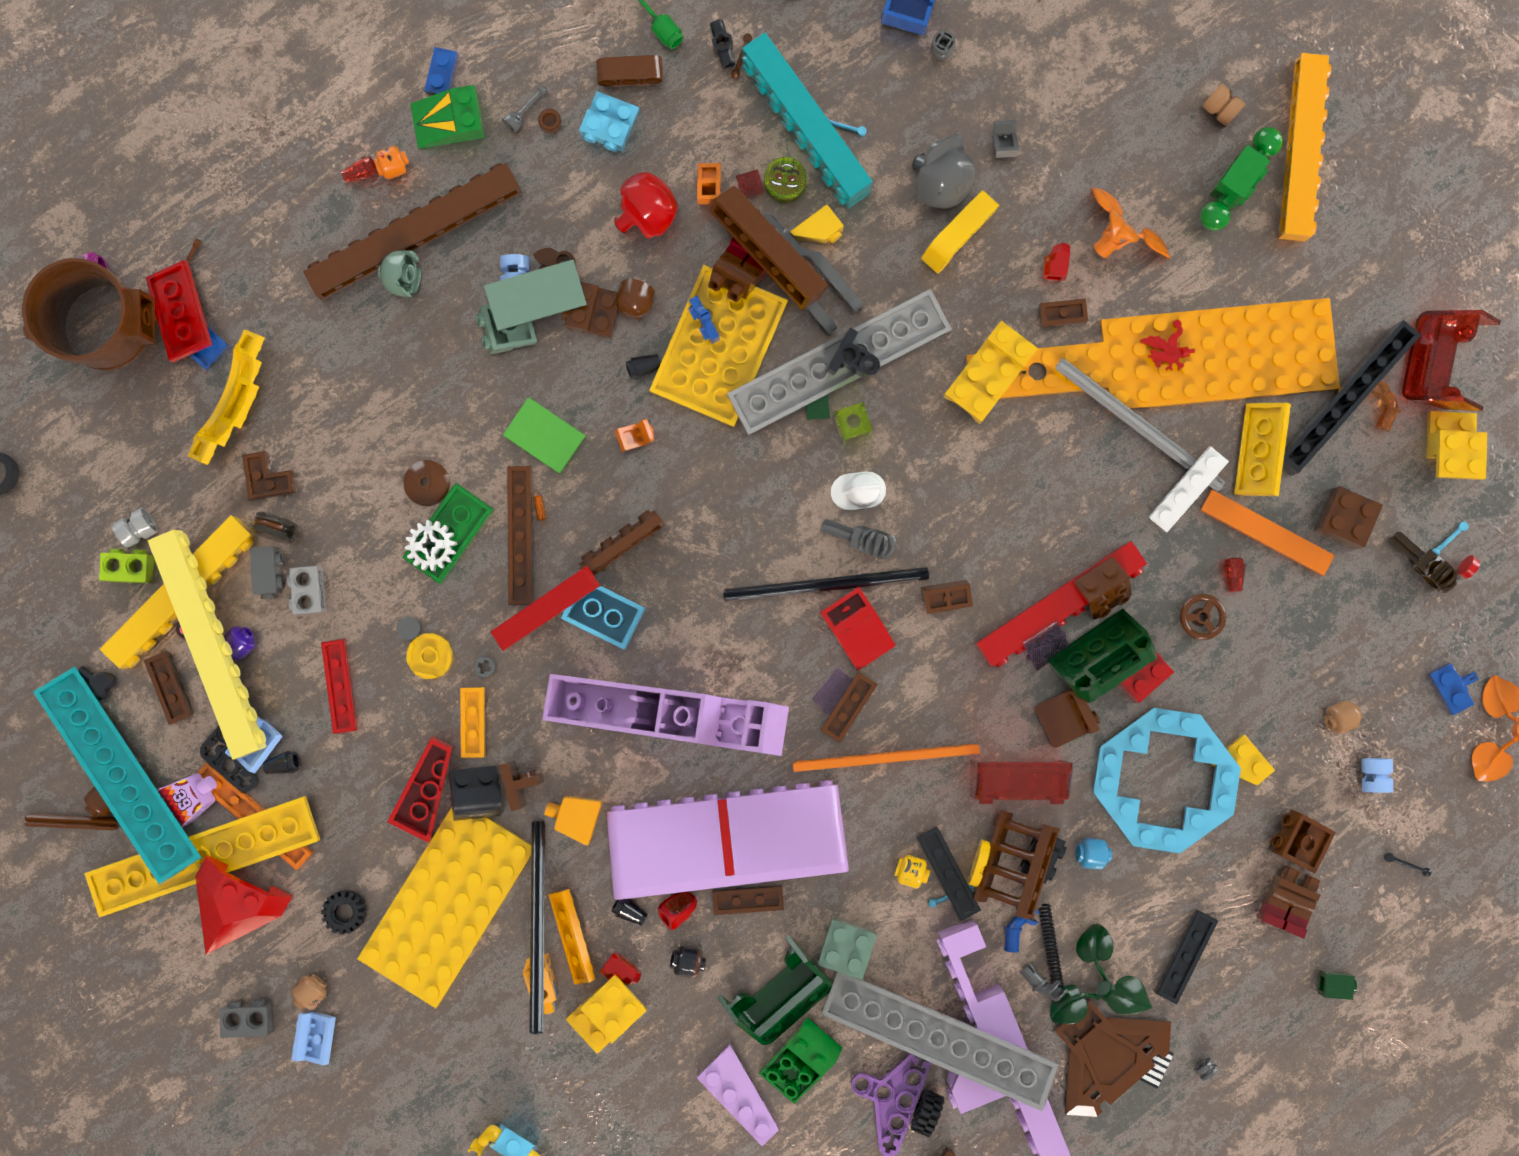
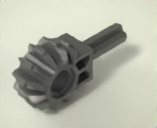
(862, 538)

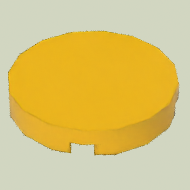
(429, 656)
(979, 862)

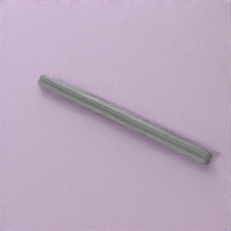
(1131, 418)

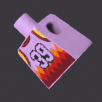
(189, 797)

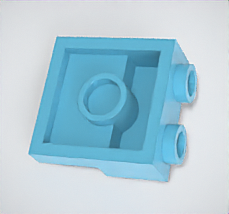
(609, 122)

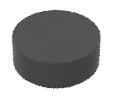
(408, 628)

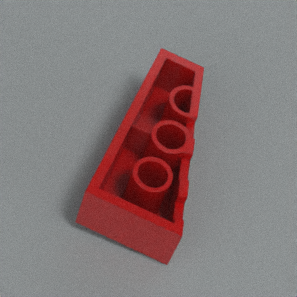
(421, 797)

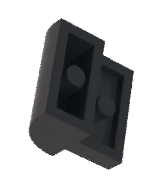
(475, 793)

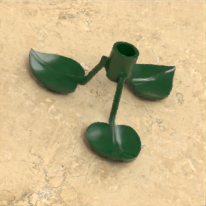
(1125, 997)

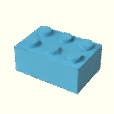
(606, 616)

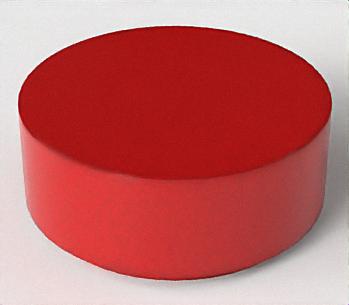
(1468, 567)

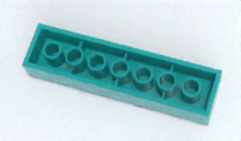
(806, 121)

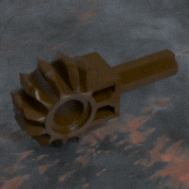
(1428, 565)

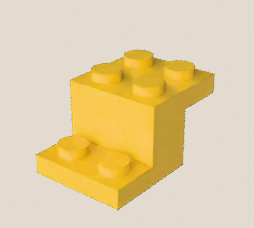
(1456, 445)
(606, 1014)

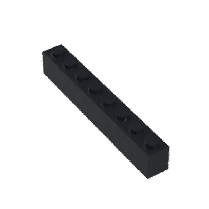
(1348, 396)

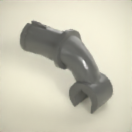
(1039, 983)

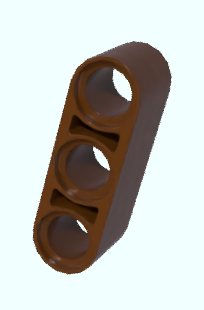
(629, 70)

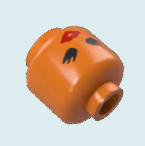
(391, 162)

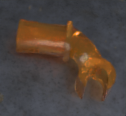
(1390, 407)

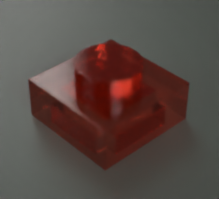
(750, 183)

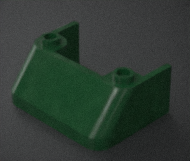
(782, 999)

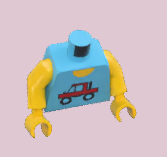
(504, 1142)

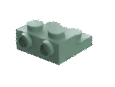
(504, 339)

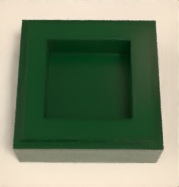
(818, 409)

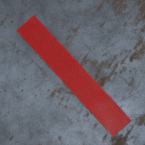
(545, 608)

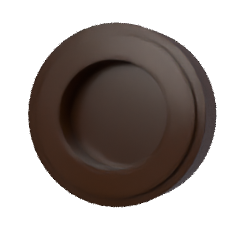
(549, 121)

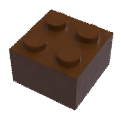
(1348, 517)

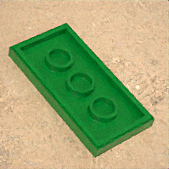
(464, 517)

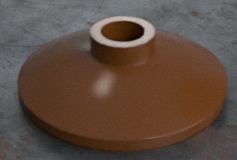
(434, 491)

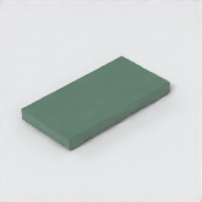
(535, 295)

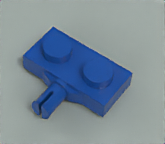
(699, 312)
(1453, 687)

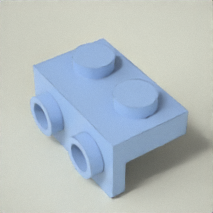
(254, 761)
(313, 1037)

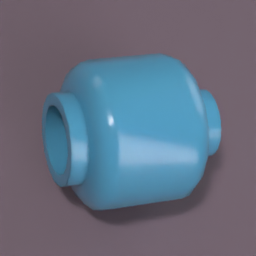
(1093, 853)

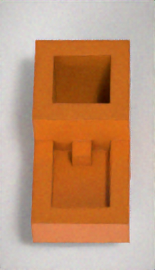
(708, 183)

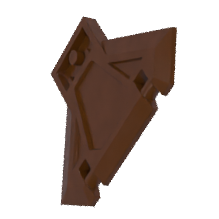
(1108, 1057)

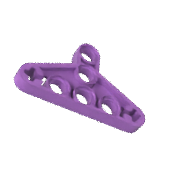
(889, 1107)

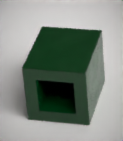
(1336, 985)

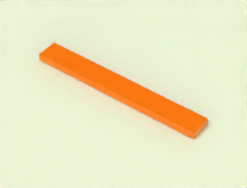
(886, 757)

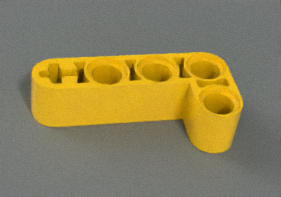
(959, 231)

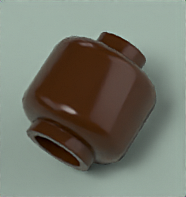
(96, 804)

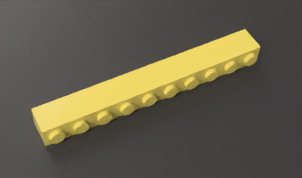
(207, 643)

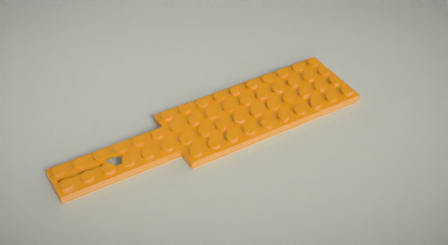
(1236, 356)

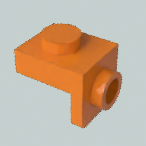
(635, 436)

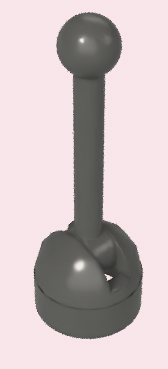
(513, 120)

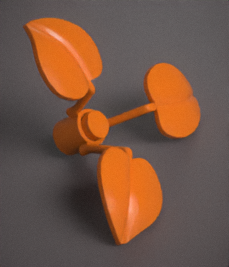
(1122, 230)
(1487, 759)

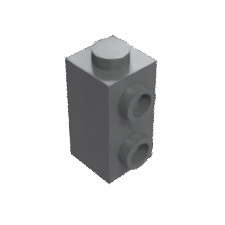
(266, 571)

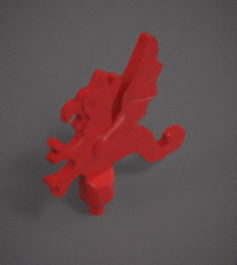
(1170, 350)

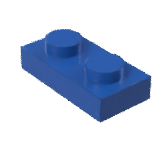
(440, 71)

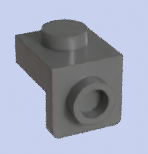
(1005, 139)

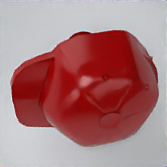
(646, 203)

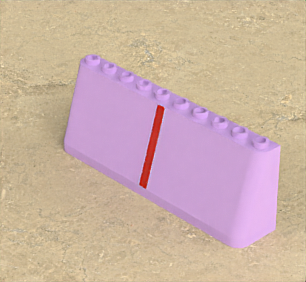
(726, 840)

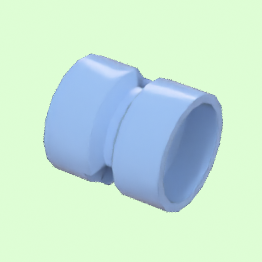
(514, 262)
(1377, 775)

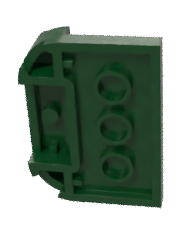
(1104, 656)

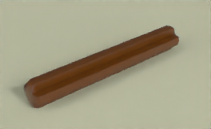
(71, 821)

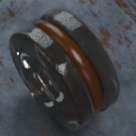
(274, 527)

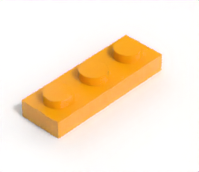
(472, 722)

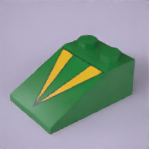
(448, 117)

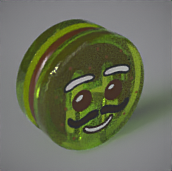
(785, 179)

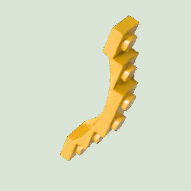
(235, 400)

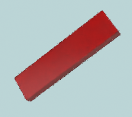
(339, 686)

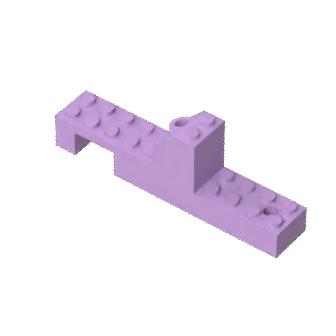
(667, 714)
(992, 1014)

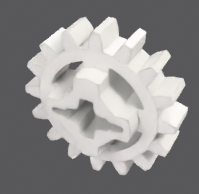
(431, 556)

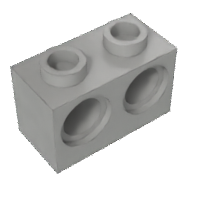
(314, 589)

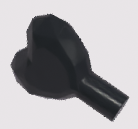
(98, 682)

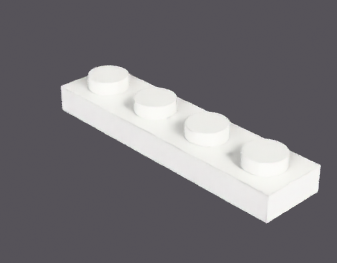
(1188, 489)

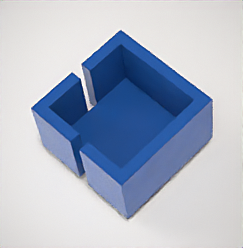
(908, 14)

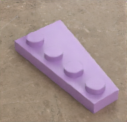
(737, 1093)

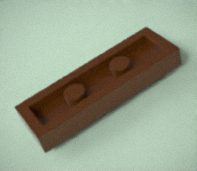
(168, 688)
(849, 707)
(748, 900)

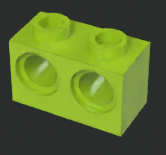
(126, 570)

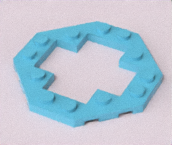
(1196, 821)

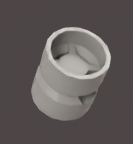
(132, 529)

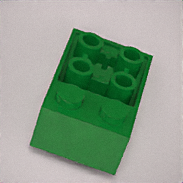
(801, 1060)

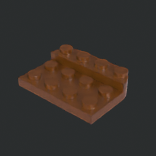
(629, 537)

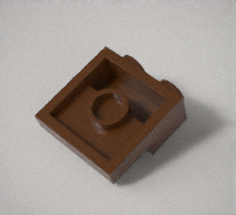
(597, 316)
(1302, 840)

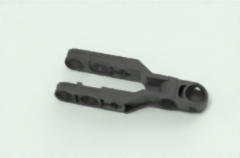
(828, 273)

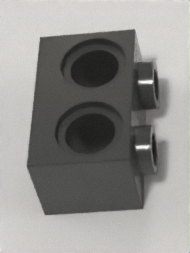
(247, 1024)

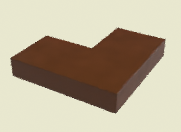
(261, 482)

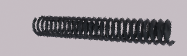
(1049, 913)

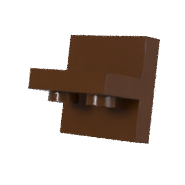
(515, 783)

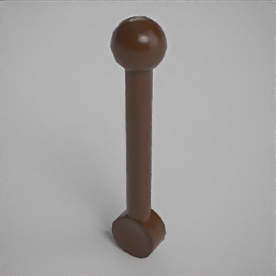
(747, 38)
(196, 244)

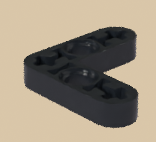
(217, 762)

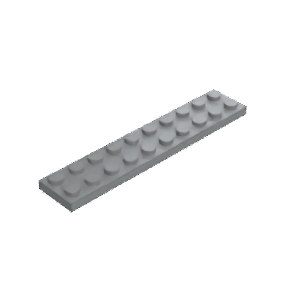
(806, 377)
(941, 1040)

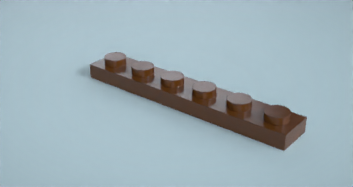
(519, 535)

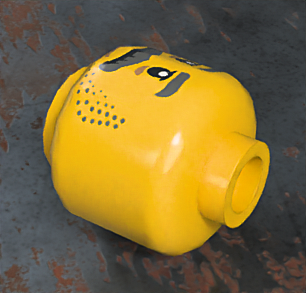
(912, 871)

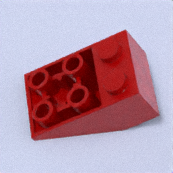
(857, 628)

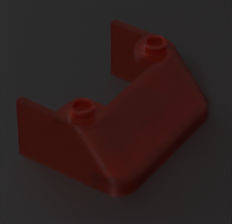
(1434, 354)
(1020, 781)

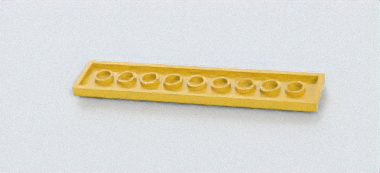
(233, 843)

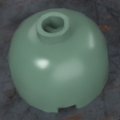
(400, 273)

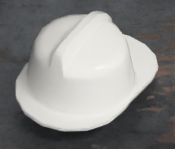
(858, 490)

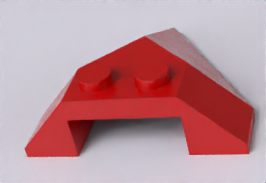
(232, 905)

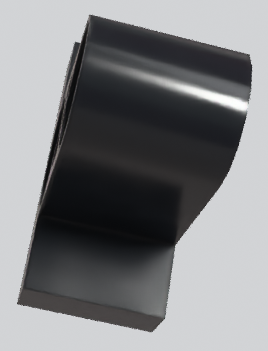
(860, 356)

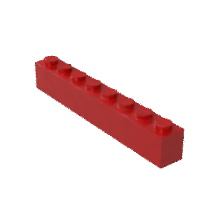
(1053, 607)

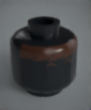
(687, 962)

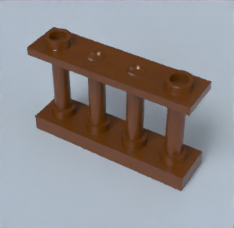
(1039, 861)

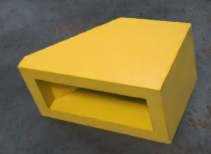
(819, 228)

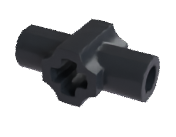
(720, 35)

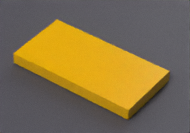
(1262, 449)

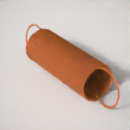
(539, 507)

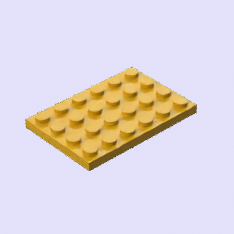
(702, 372)

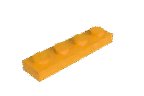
(571, 936)

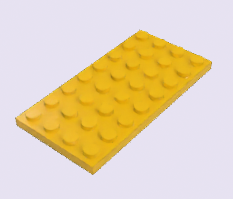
(446, 905)

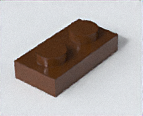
(1063, 312)

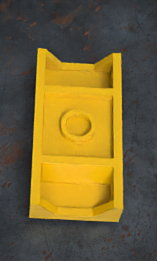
(990, 371)

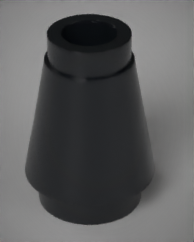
(642, 365)
(282, 763)
(629, 911)

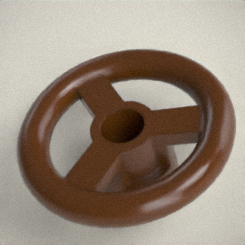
(1194, 616)

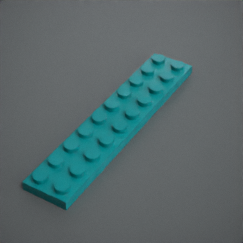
(117, 775)

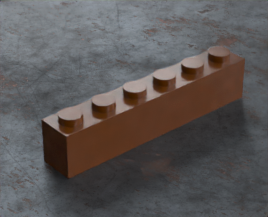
(768, 247)

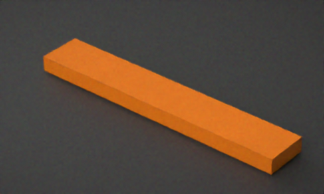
(1267, 532)
(242, 805)

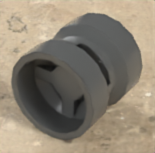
(940, 49)

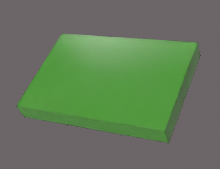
(544, 435)

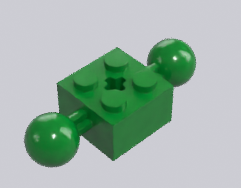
(1241, 178)

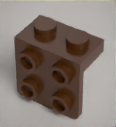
(1104, 588)
(1066, 718)

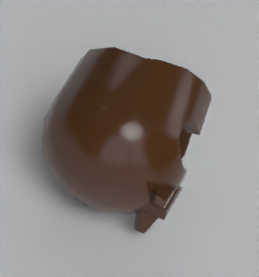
(634, 298)

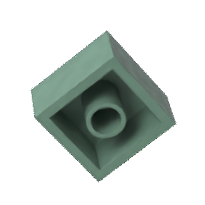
(846, 948)

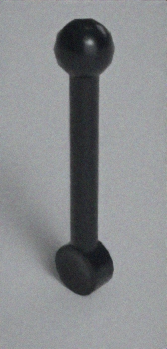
(1389, 857)

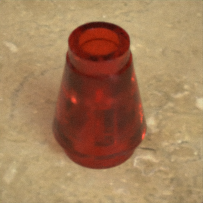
(360, 170)
(1234, 572)

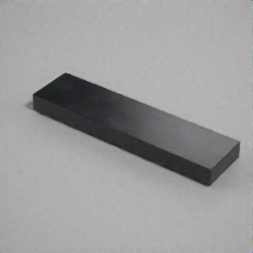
(948, 873)
(1186, 956)

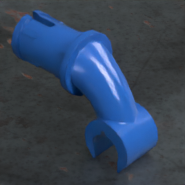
(1013, 932)

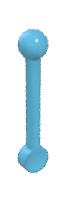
(861, 131)
(1462, 526)
(933, 902)

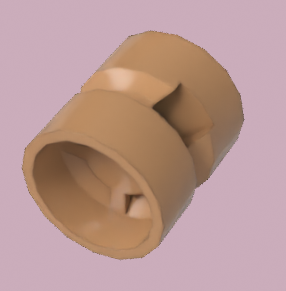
(1224, 105)

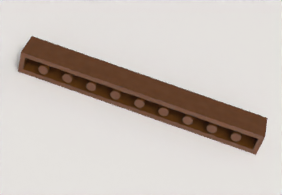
(413, 230)

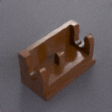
(947, 596)

